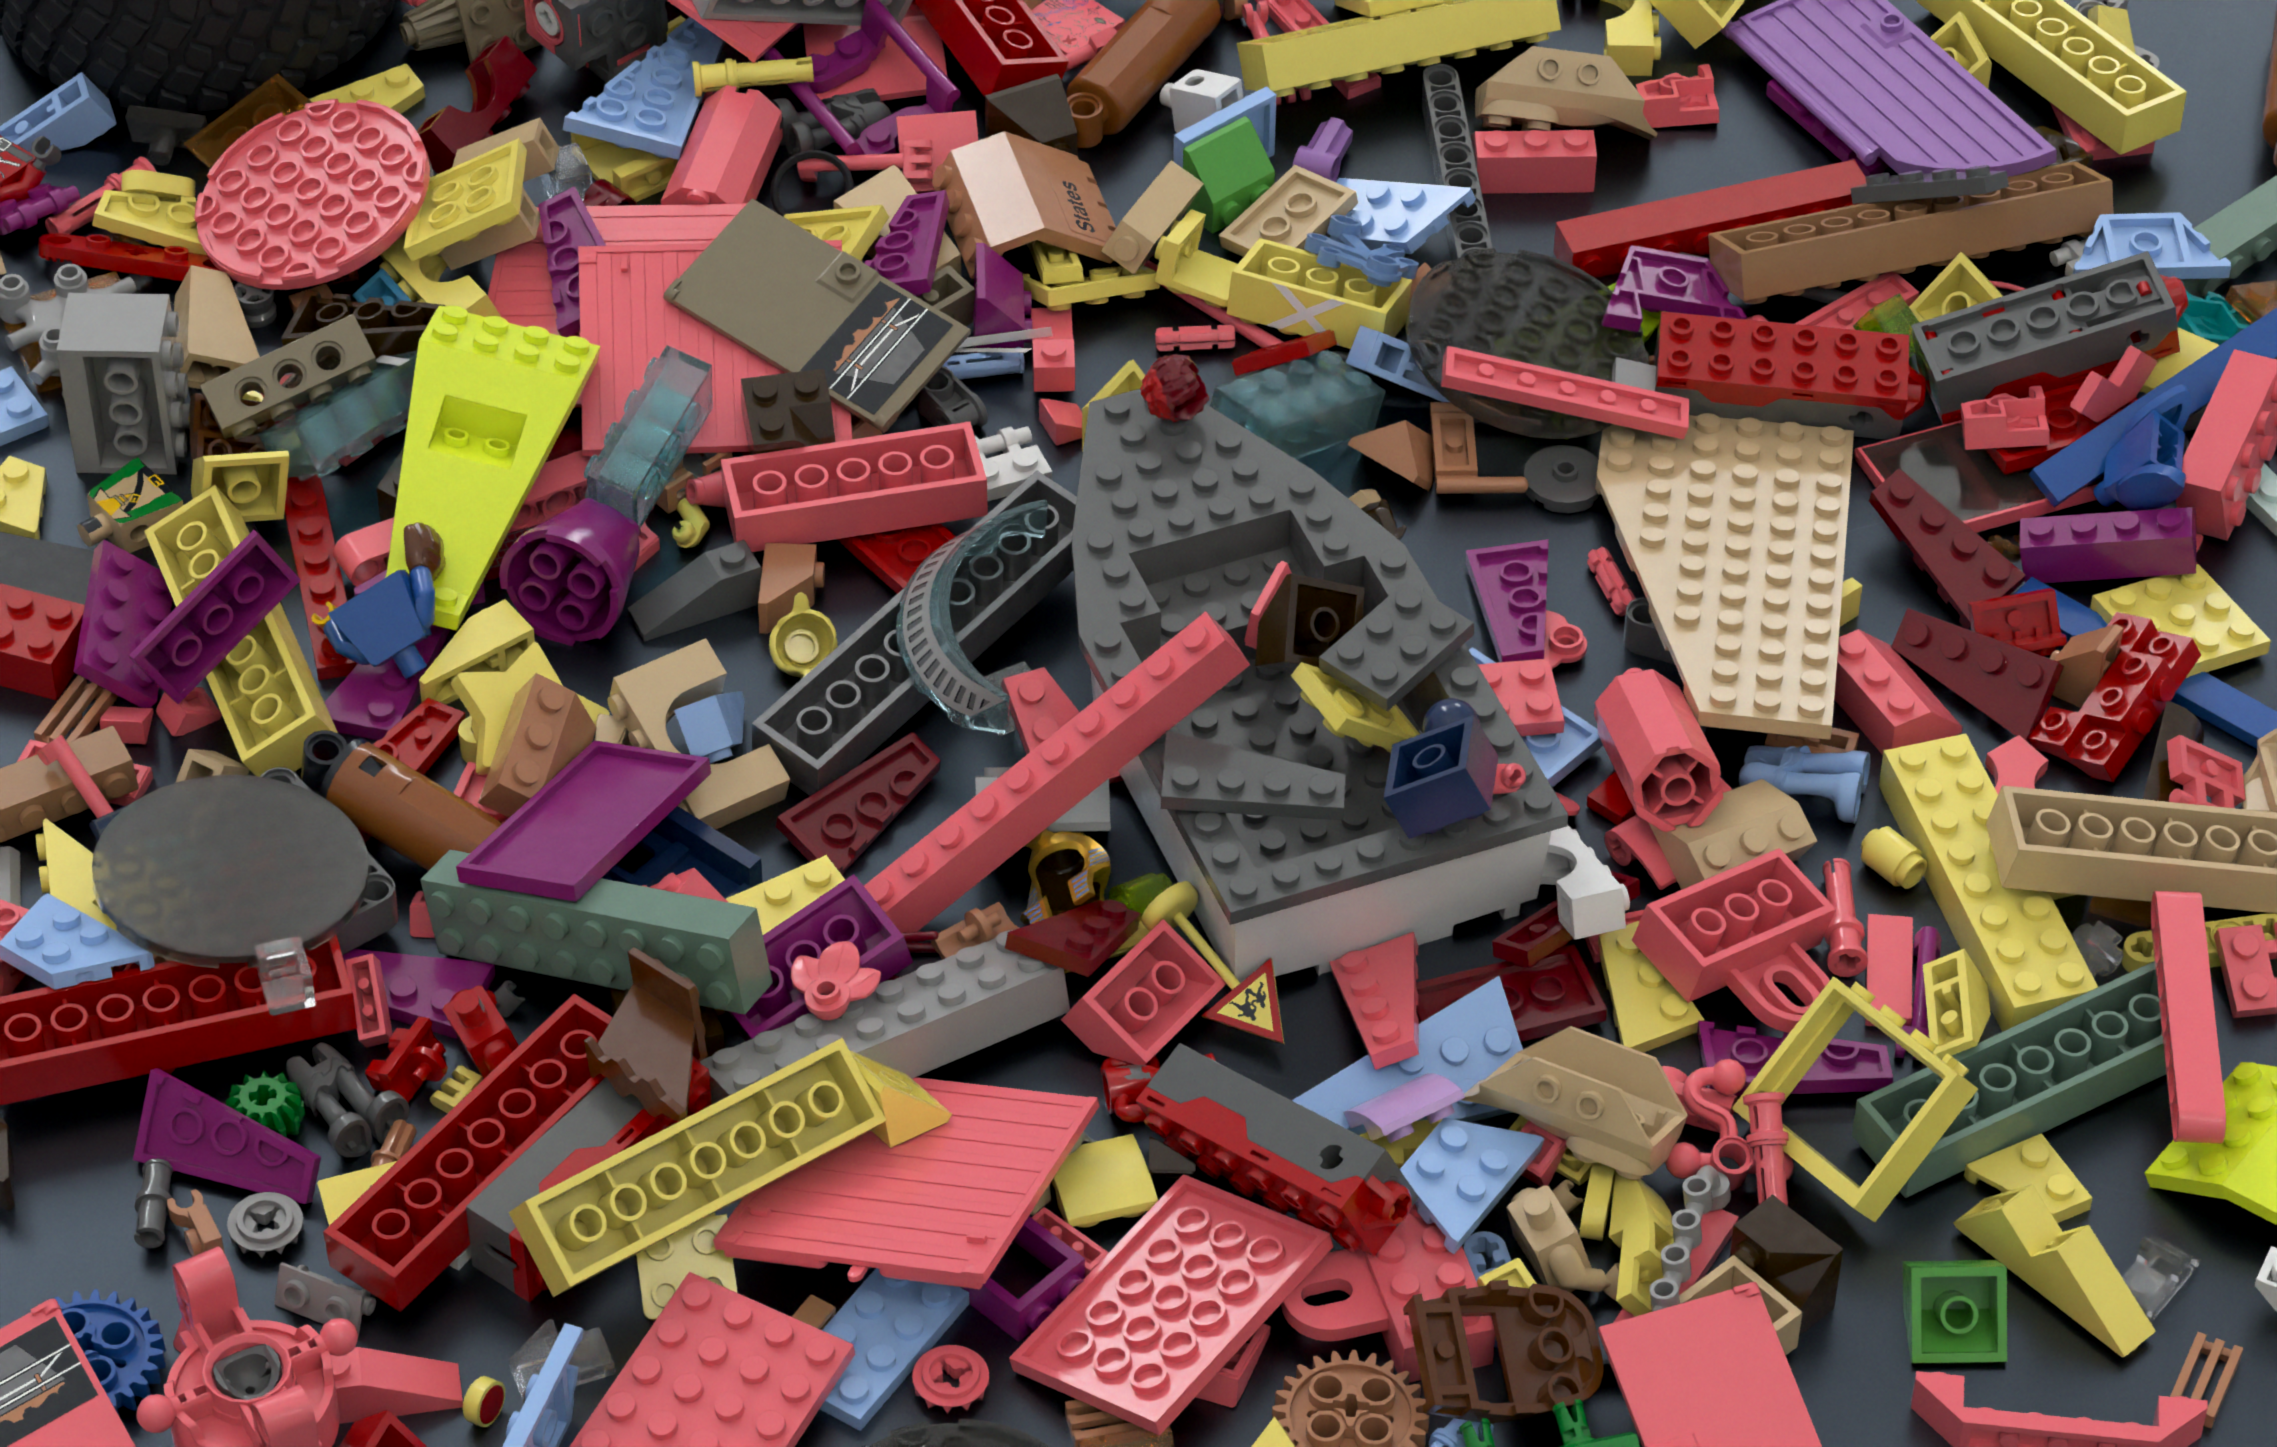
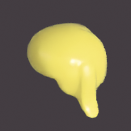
(801, 639)

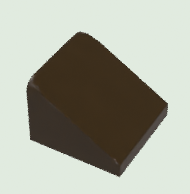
(1167, 1163)

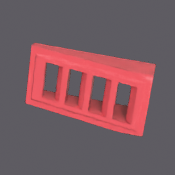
(1233, 1378)

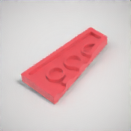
(1382, 997)

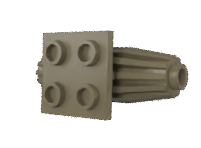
(468, 21)

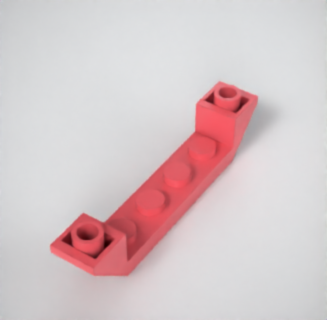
(1940, 1403)

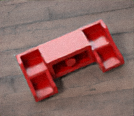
(2123, 703)

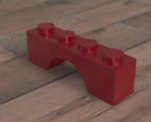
(496, 79)

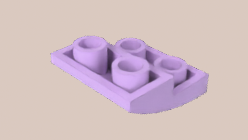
(1398, 1108)

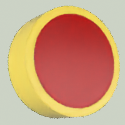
(483, 1401)

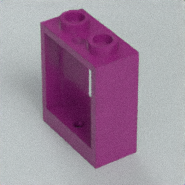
(1026, 1314)

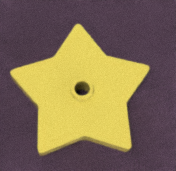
(491, 695)

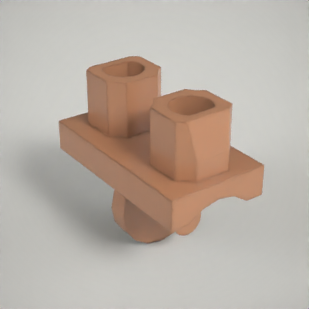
(975, 929)

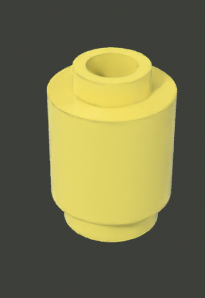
(1893, 857)

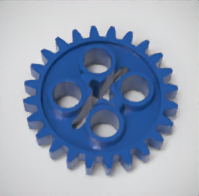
(119, 1344)

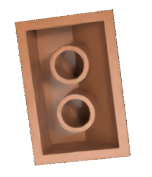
(538, 740)

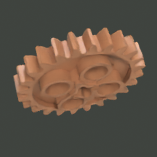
(1350, 1412)

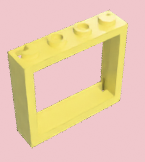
(1803, 1048)

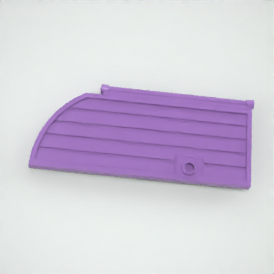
(1887, 87)

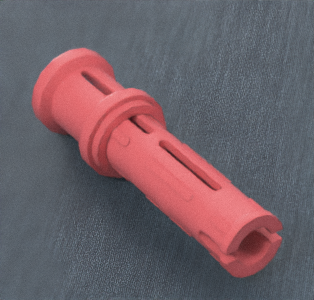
(83, 210)
(1845, 930)
(1768, 1141)

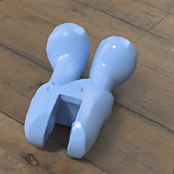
(1800, 772)

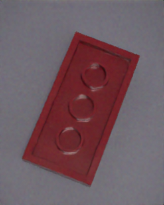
(1540, 997)

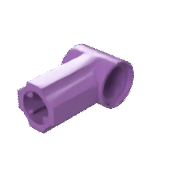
(1325, 149)

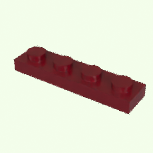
(1543, 932)

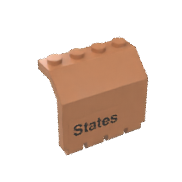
(1019, 193)

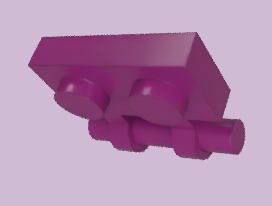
(42, 201)

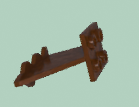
(652, 1039)

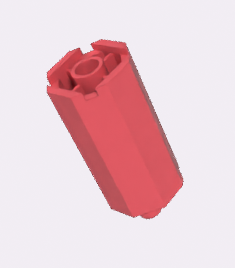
(727, 150)
(1658, 749)

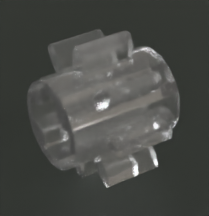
(2099, 947)

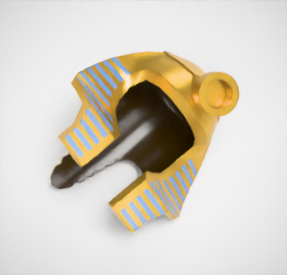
(1064, 873)

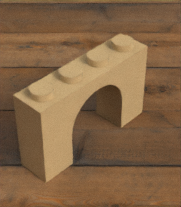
(540, 159)
(647, 702)

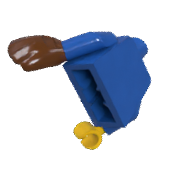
(394, 612)

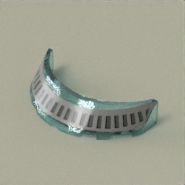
(926, 631)

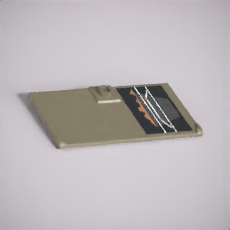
(817, 310)

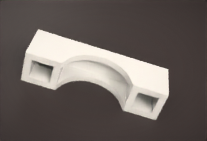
(1586, 891)

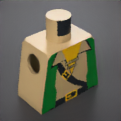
(127, 506)

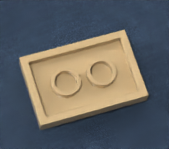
(1289, 211)

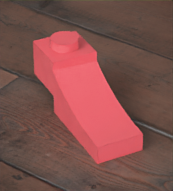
(1053, 355)

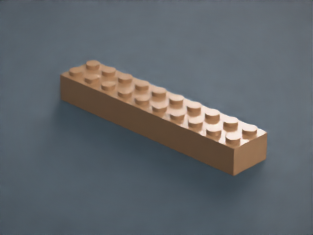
(1904, 234)

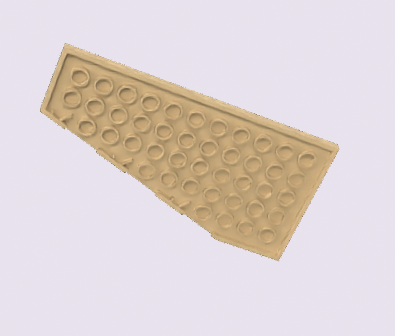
(1739, 561)

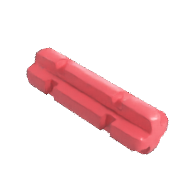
(1195, 338)
(1610, 580)

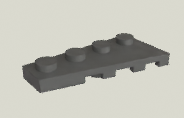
(1929, 185)
(1239, 781)

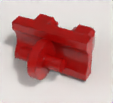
(413, 1058)

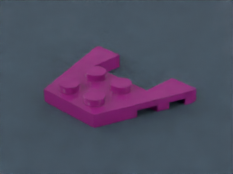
(1669, 284)

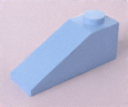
(66, 117)
(1389, 360)
(713, 725)

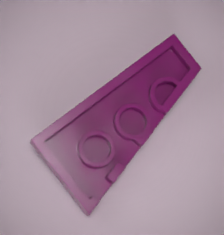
(380, 697)

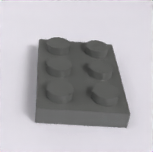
(1396, 646)

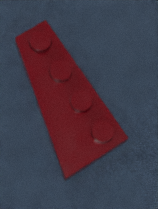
(1944, 545)
(1986, 672)
(860, 804)

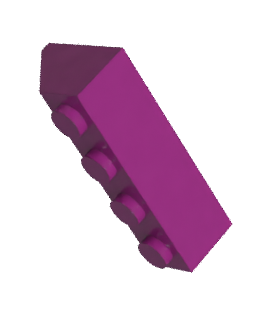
(2109, 545)
(214, 617)
(836, 916)

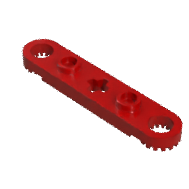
(102, 253)

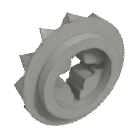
(262, 1209)

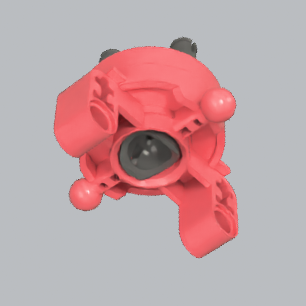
(243, 1376)

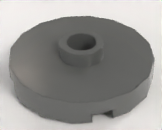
(1562, 478)

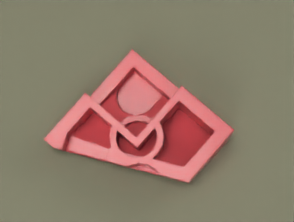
(1680, 99)
(2005, 421)

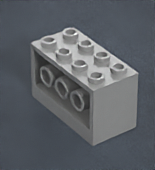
(123, 381)

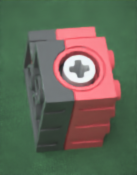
(598, 32)

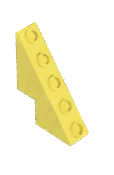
(68, 872)
(2061, 1266)

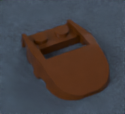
(1543, 1344)

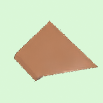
(1400, 449)

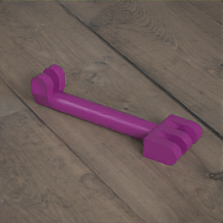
(1927, 948)

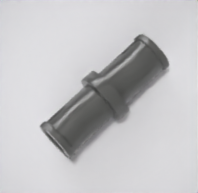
(152, 1203)

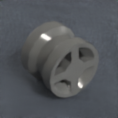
(256, 305)

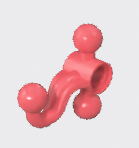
(1685, 1159)

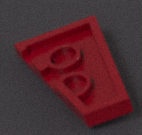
(1077, 938)

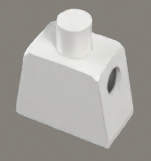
(1199, 96)

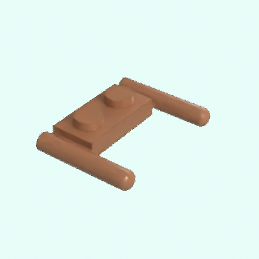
(1456, 456)

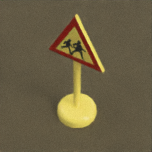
(1250, 1004)

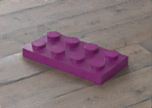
(120, 610)

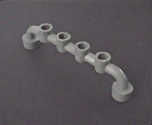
(1702, 1193)

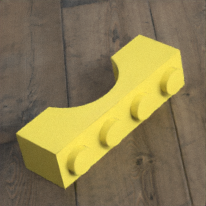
(1631, 37)
(421, 278)

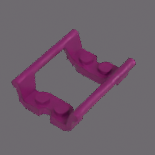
(853, 57)

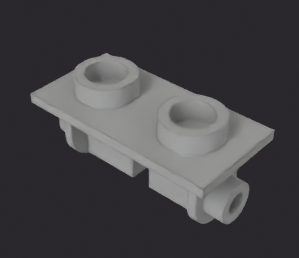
(320, 1297)

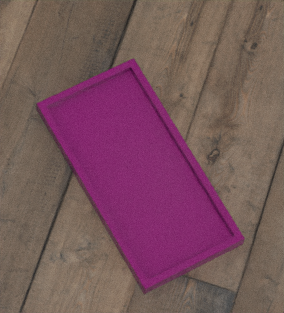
(584, 820)

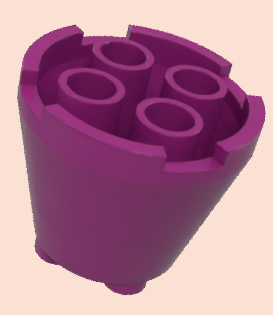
(573, 572)

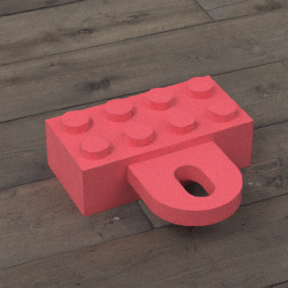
(1744, 935)
(1379, 1288)

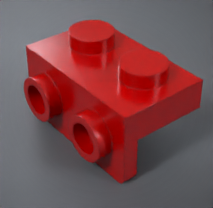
(2020, 620)

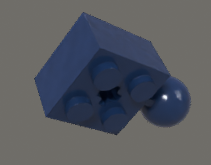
(1442, 772)

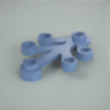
(1345, 247)

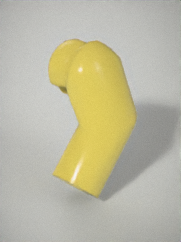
(693, 525)

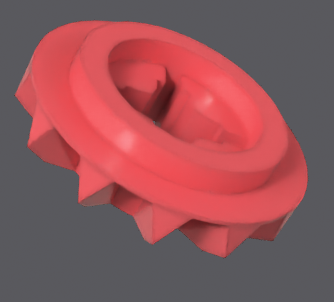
(960, 1364)

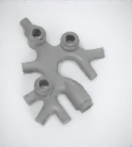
(45, 317)

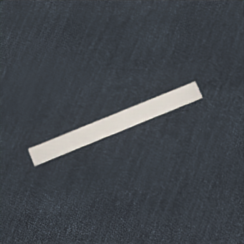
(1007, 337)
(1012, 350)
(391, 360)

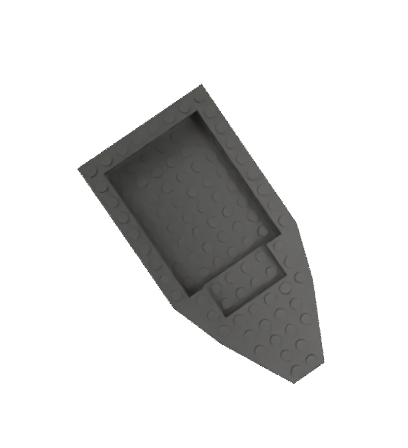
(1195, 525)

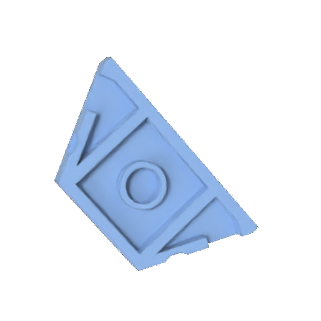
(1403, 211)
(2166, 236)
(67, 946)
(1465, 1173)
(548, 1397)

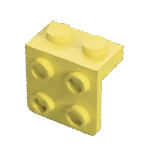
(1190, 270)
(670, 1260)

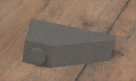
(701, 591)

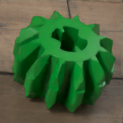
(269, 1102)

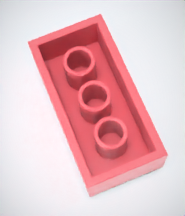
(2231, 444)

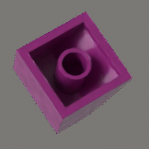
(999, 298)

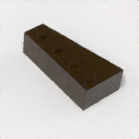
(386, 327)

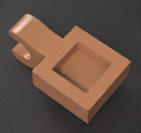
(203, 1230)

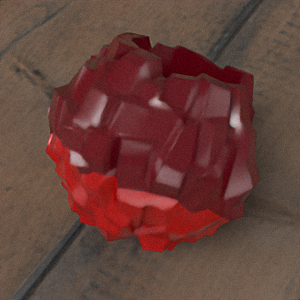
(1174, 388)

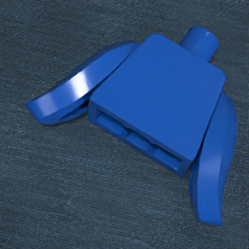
(2148, 460)

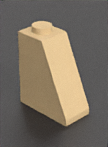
(1152, 217)

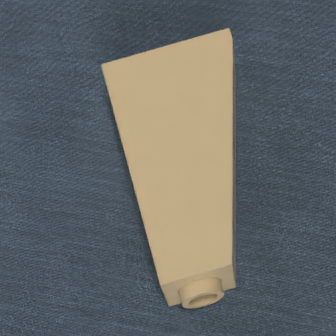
(890, 190)
(211, 326)

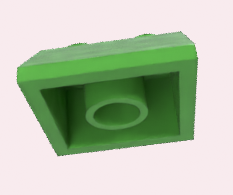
(1232, 170)
(1955, 1311)

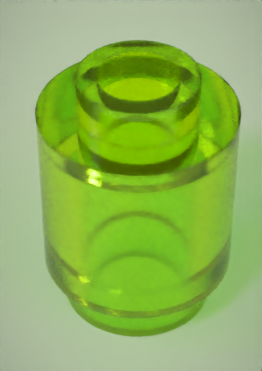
(1140, 891)

